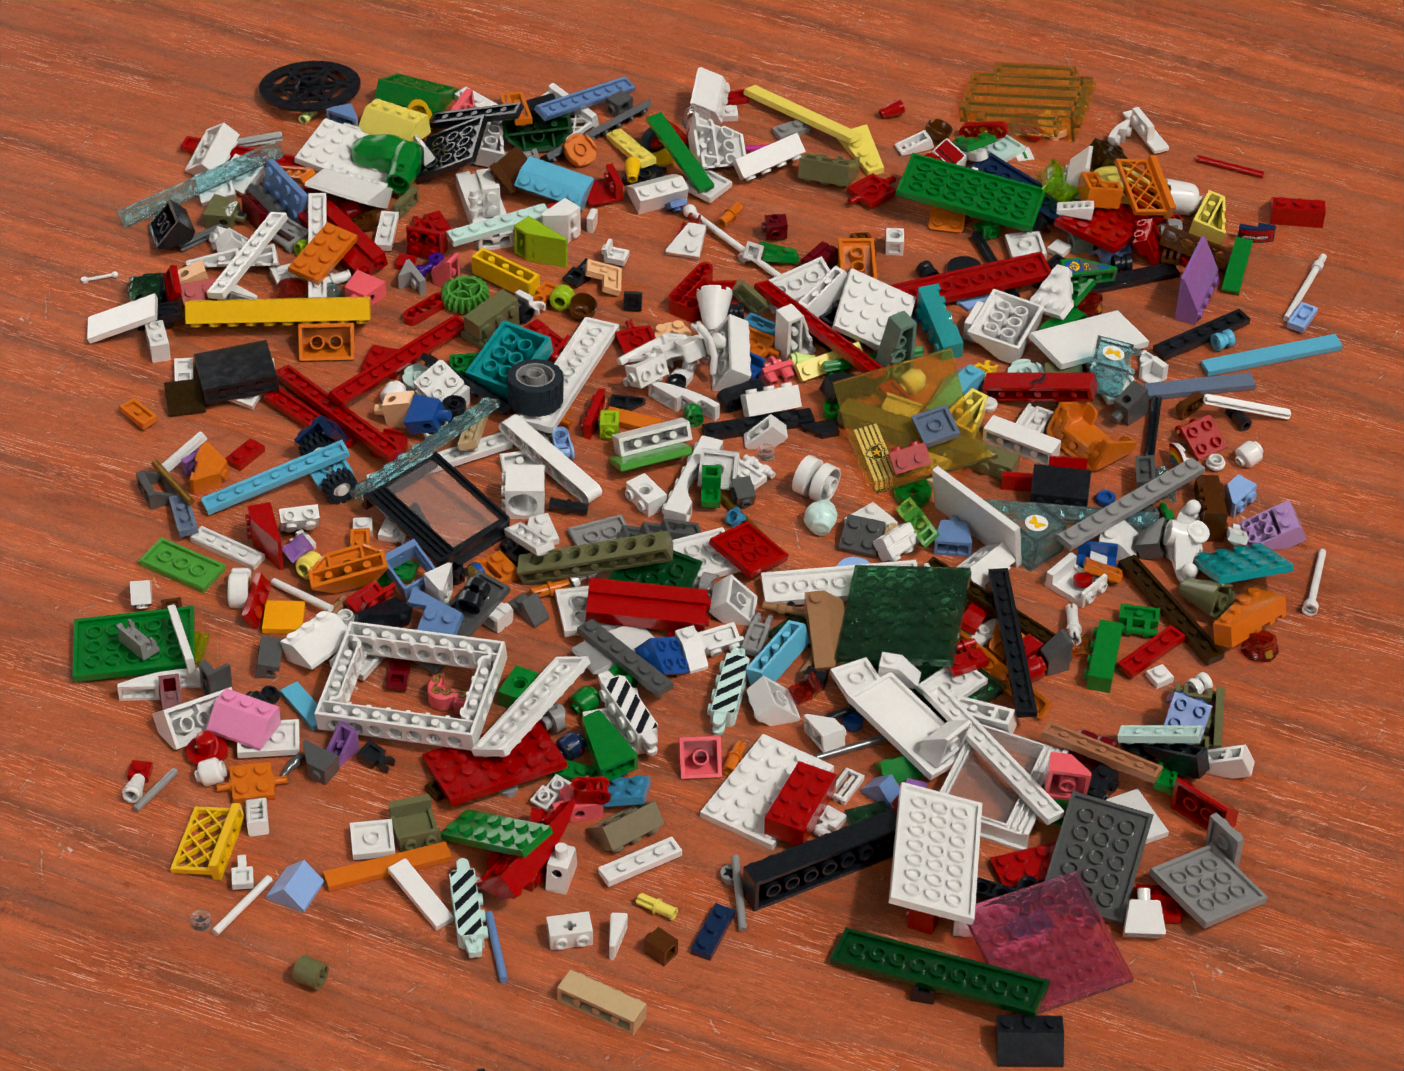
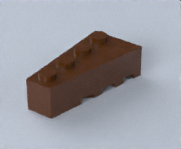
(1213, 510)

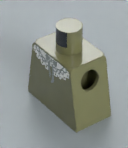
(223, 211)

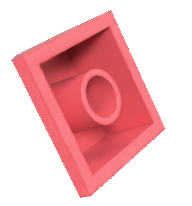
(700, 756)
(1065, 775)

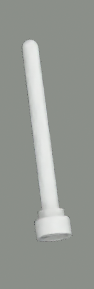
(1311, 606)

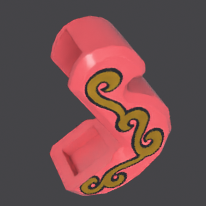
(444, 698)

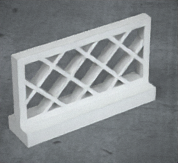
(581, 116)

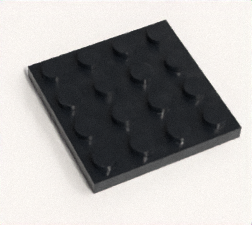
(453, 148)

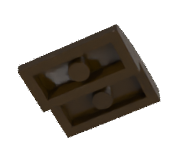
(184, 397)

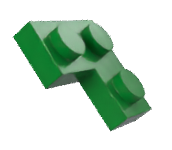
(971, 143)

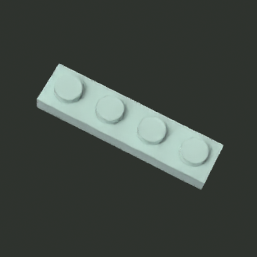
(1160, 734)

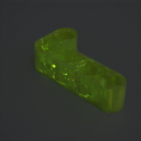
(1054, 182)

